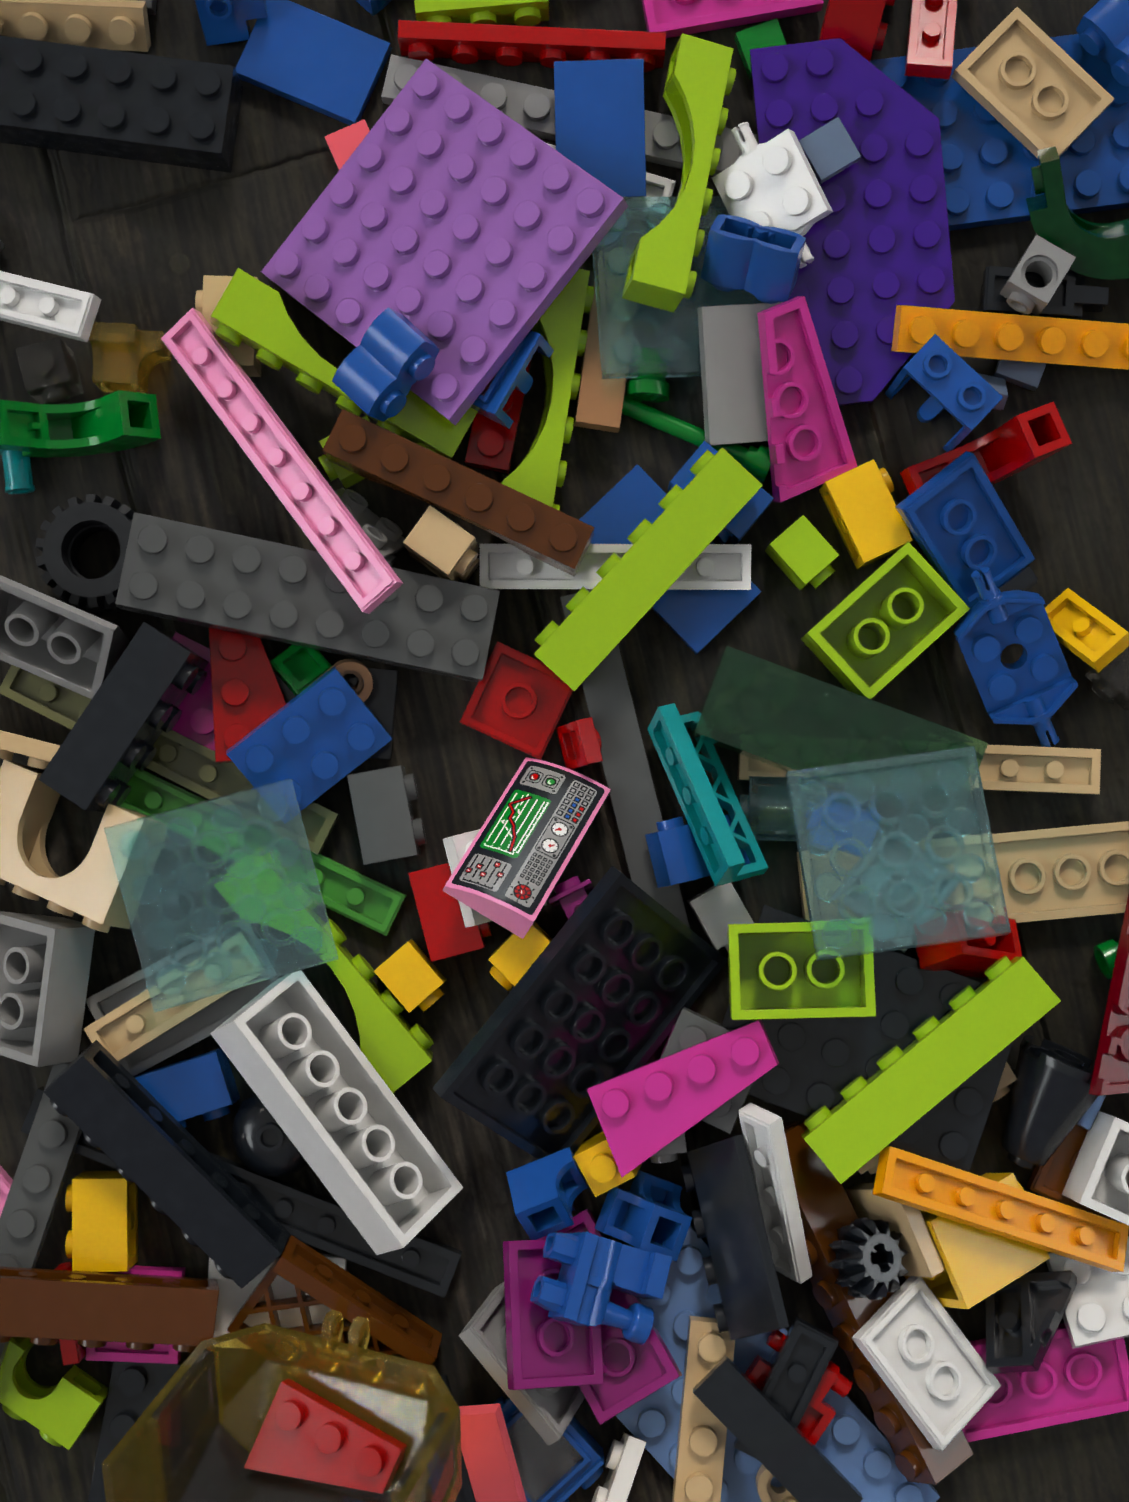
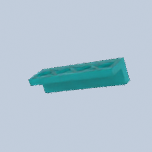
(699, 799)

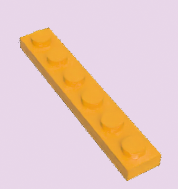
(1014, 336)
(1000, 1209)

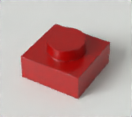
(580, 743)

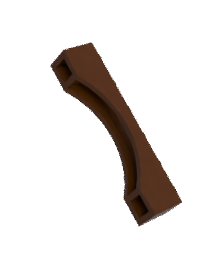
(458, 490)

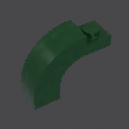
(1098, 247)

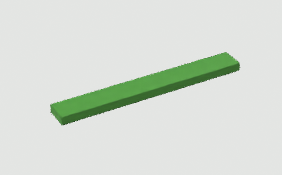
(341, 886)

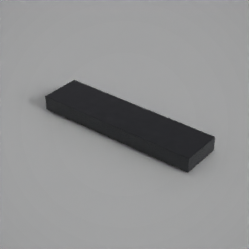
(772, 1436)

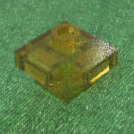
(125, 356)

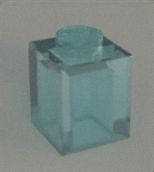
(768, 809)

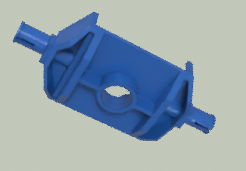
(1033, 685)

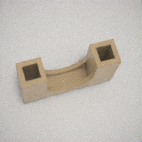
(24, 820)

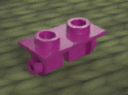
(570, 894)

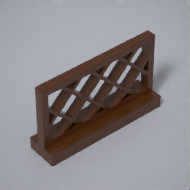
(343, 1292)

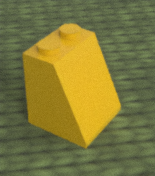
(975, 1259)

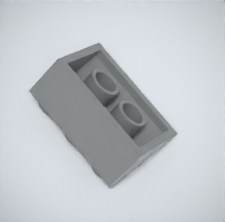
(56, 639)
(42, 987)

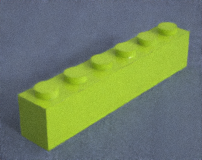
(648, 568)
(929, 1067)

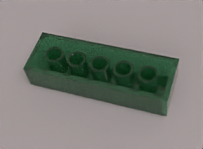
(807, 722)

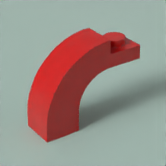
(1003, 451)

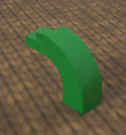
(82, 428)

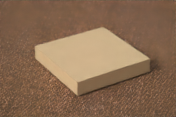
(916, 1239)

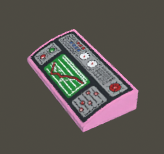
(526, 843)

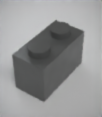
(386, 814)

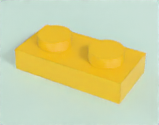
(1086, 630)

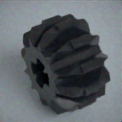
(868, 1258)

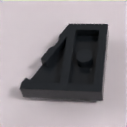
(1024, 1320)

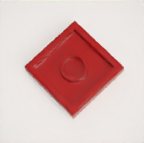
(517, 701)

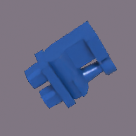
(589, 1274)

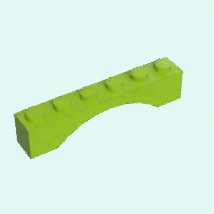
(695, 94)
(257, 317)
(561, 327)
(385, 1035)

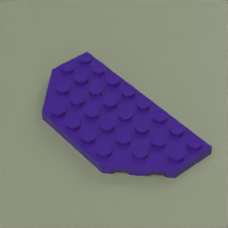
(889, 208)

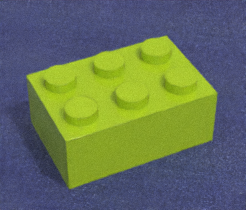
(885, 623)
(779, 977)

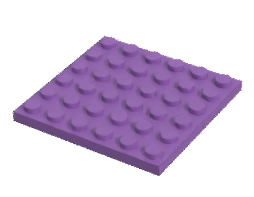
(450, 225)

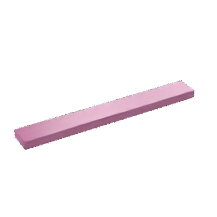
(282, 462)

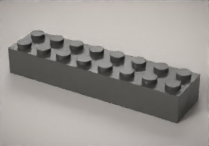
(297, 600)

